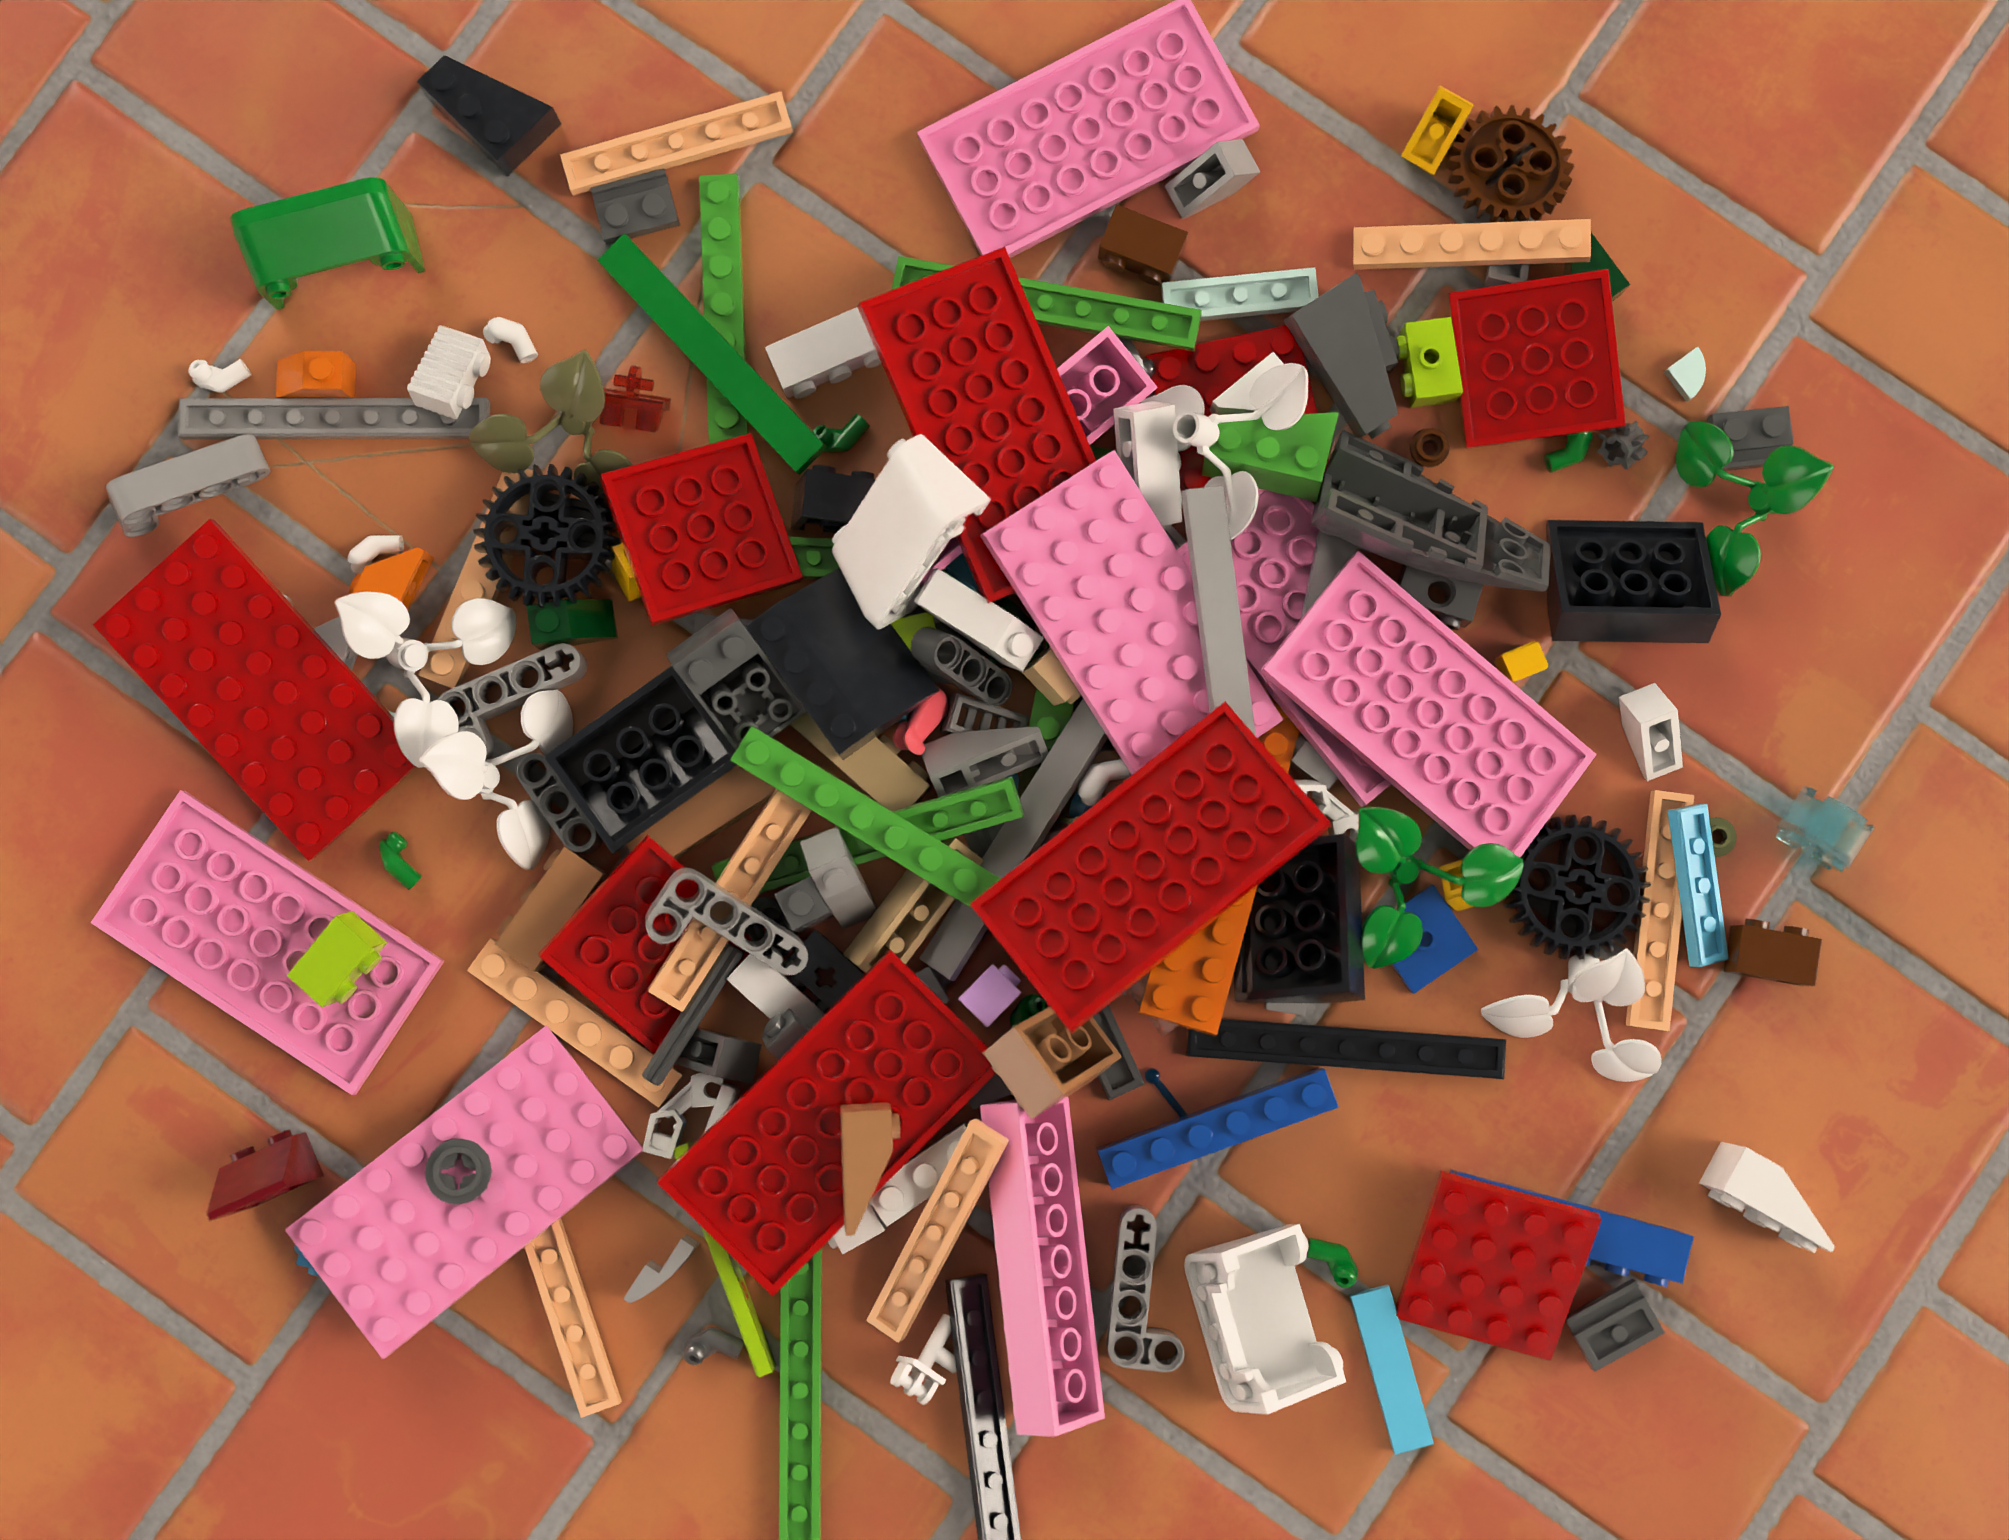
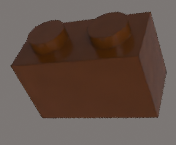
(1141, 246)
(1773, 954)

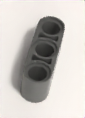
(961, 665)
(543, 794)

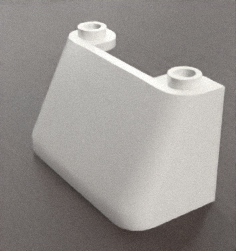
(903, 528)
(1260, 1322)

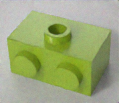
(1429, 362)
(338, 960)

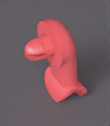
(921, 723)

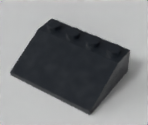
(1630, 582)
(840, 664)
(642, 759)
(1305, 930)

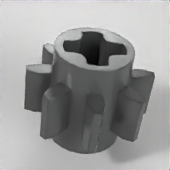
(1623, 445)

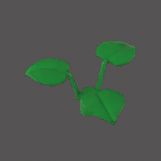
(1790, 483)
(1386, 846)

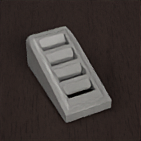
(973, 705)

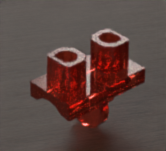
(649, 406)

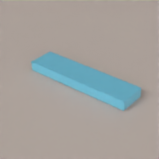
(1698, 885)
(1391, 1369)

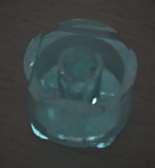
(1825, 828)

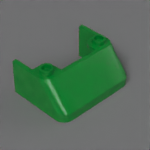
(324, 233)

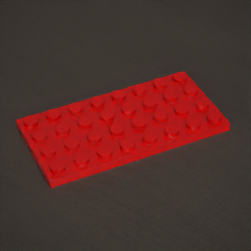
(980, 390)
(258, 689)
(1149, 866)
(772, 1163)

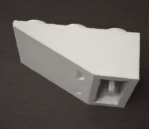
(1762, 1188)

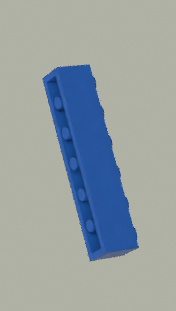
(1217, 1127)
(1629, 1243)

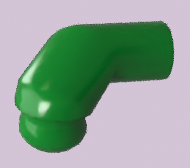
(842, 439)
(1571, 454)
(393, 861)
(1026, 1008)
(1337, 1258)

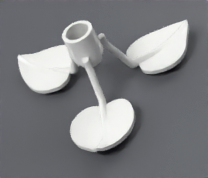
(1279, 398)
(372, 630)
(463, 773)
(1615, 981)

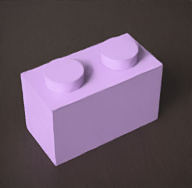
(991, 993)

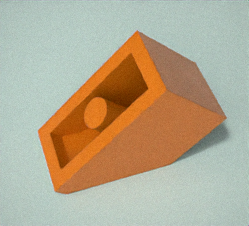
(316, 375)
(395, 575)

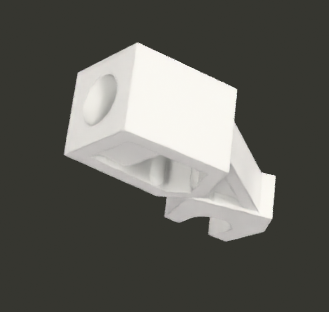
(1337, 813)
(692, 1096)

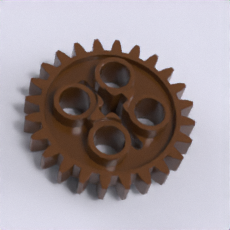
(1485, 142)

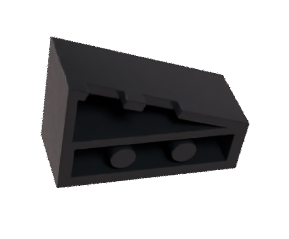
(489, 113)

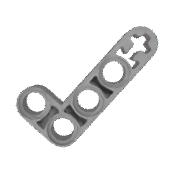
(183, 481)
(513, 691)
(731, 927)
(1138, 1286)

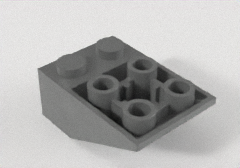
(735, 679)

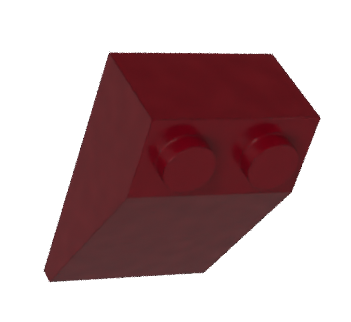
(263, 1174)

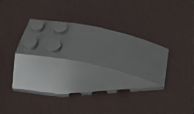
(1401, 515)

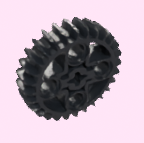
(533, 526)
(1597, 891)

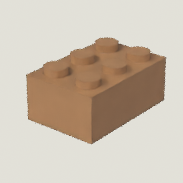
(1047, 1061)

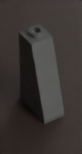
(1346, 356)

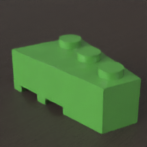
(1280, 460)

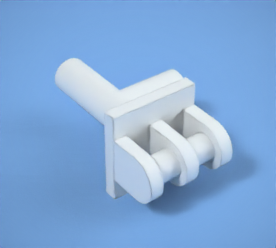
(922, 1367)

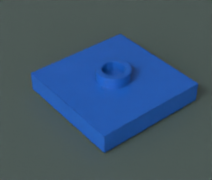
(1442, 943)

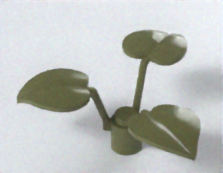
(566, 387)

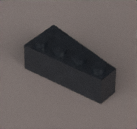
(828, 497)

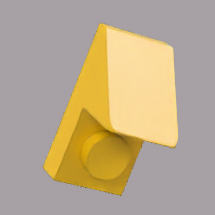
(1437, 130)

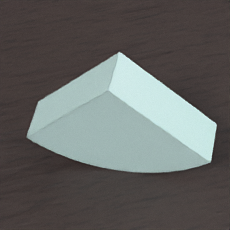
(1688, 374)

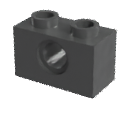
(1460, 596)

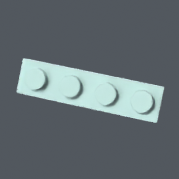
(1244, 293)

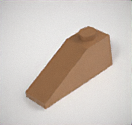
(866, 1149)

